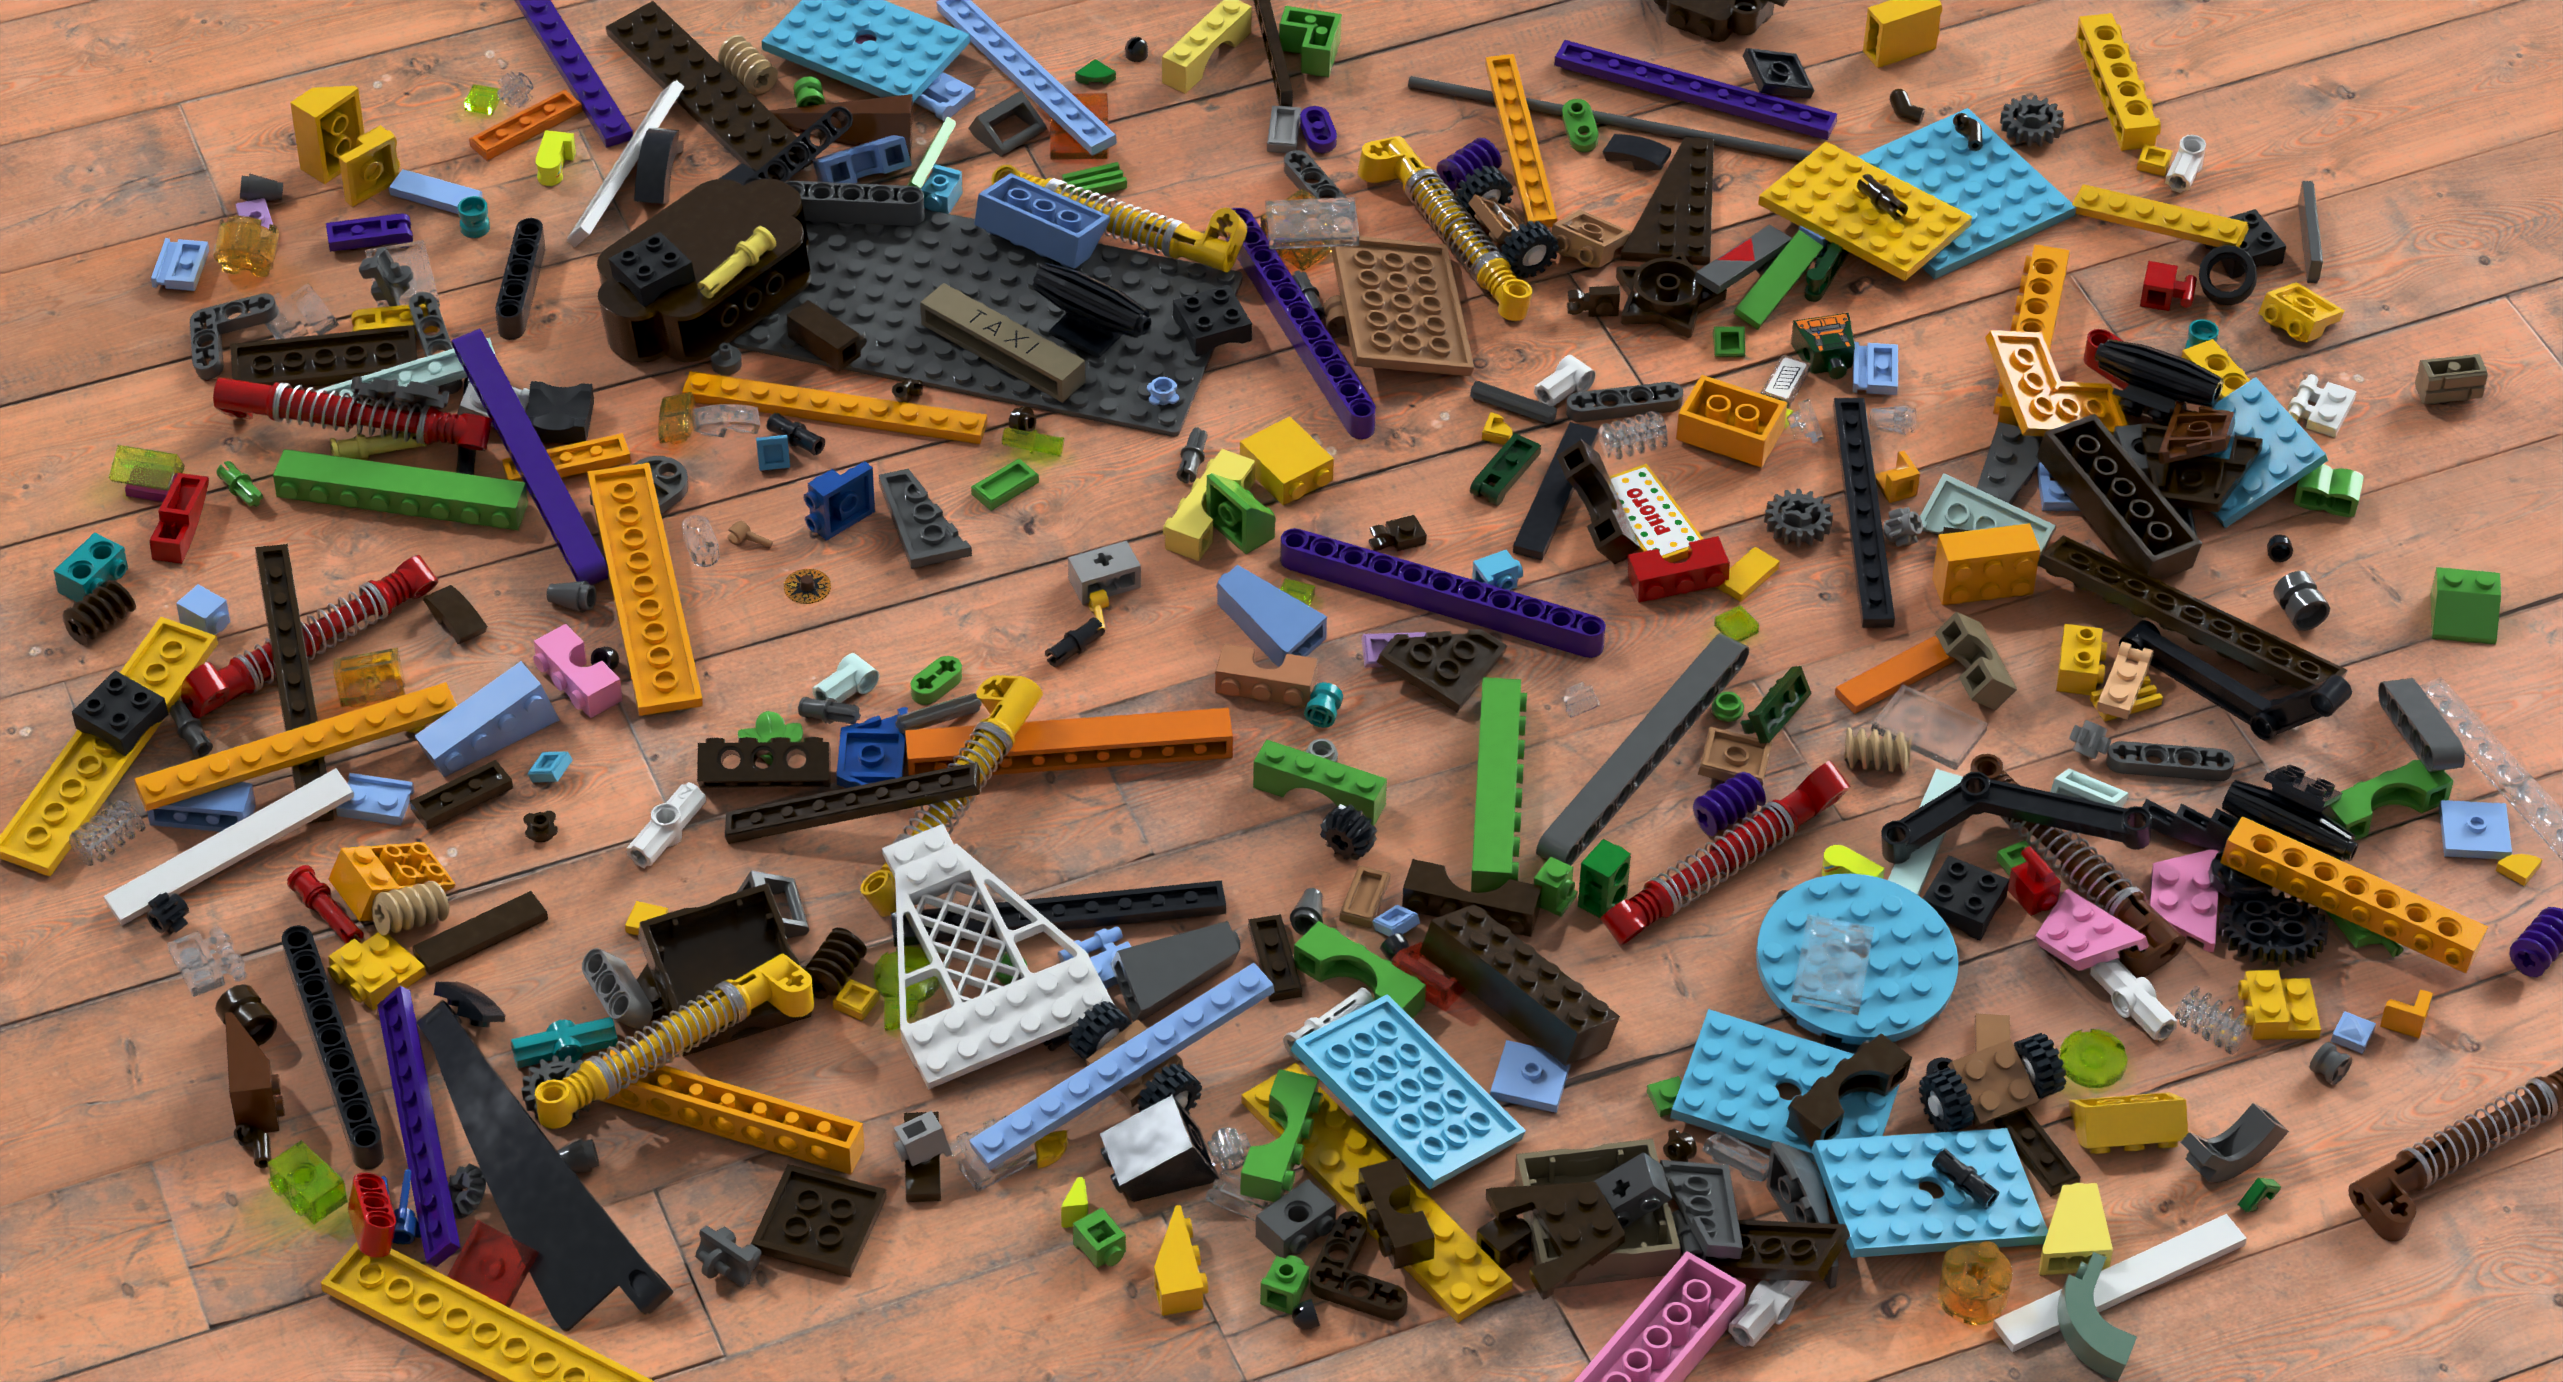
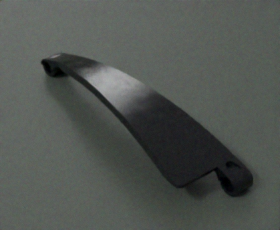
(536, 1191)

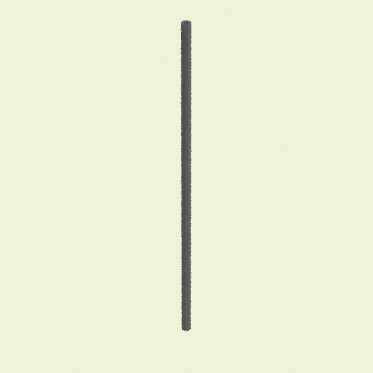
(1618, 120)

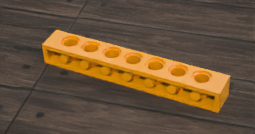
(2036, 307)
(2354, 894)
(744, 1116)

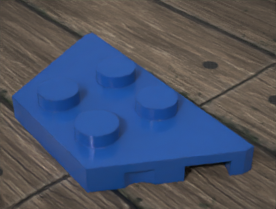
(871, 751)

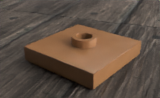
(1732, 753)

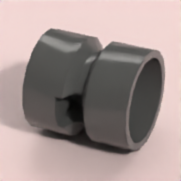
(2301, 600)

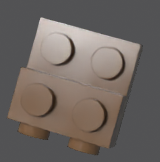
(1588, 238)

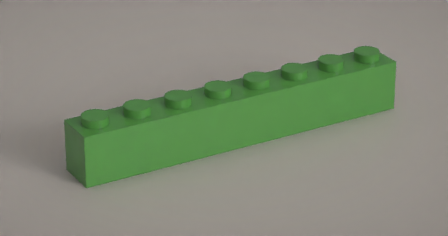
(400, 489)
(1496, 784)

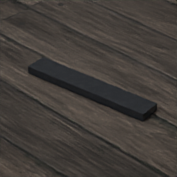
(1551, 498)

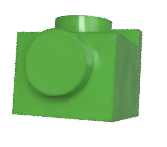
(1556, 885)
(1099, 1238)
(1287, 1278)

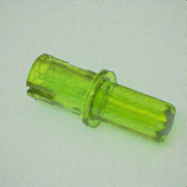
(1033, 441)

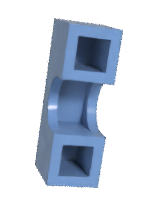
(863, 160)

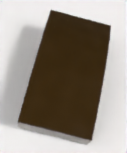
(456, 612)

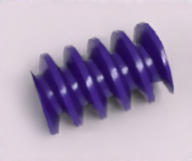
(1465, 160)
(1728, 803)
(2539, 943)

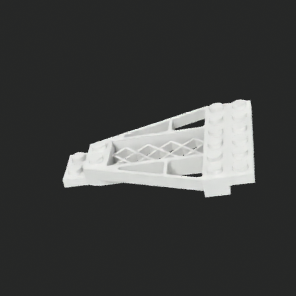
(1008, 1016)

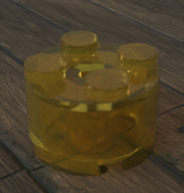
(246, 246)
(1975, 1282)

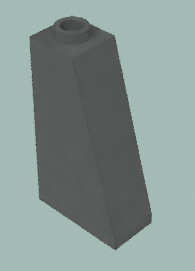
(1169, 967)

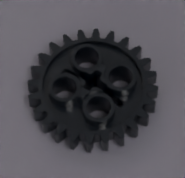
(2273, 929)

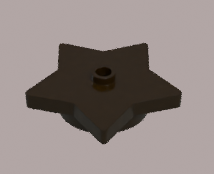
(1665, 294)

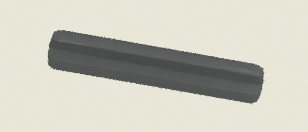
(1513, 402)
(938, 713)

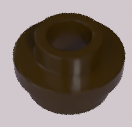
(1022, 419)

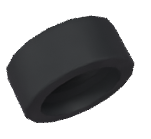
(2219, 254)

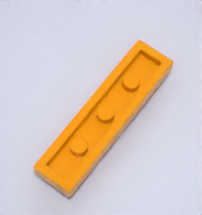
(581, 457)

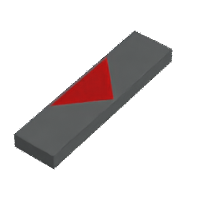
(1742, 259)

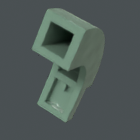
(2084, 1329)

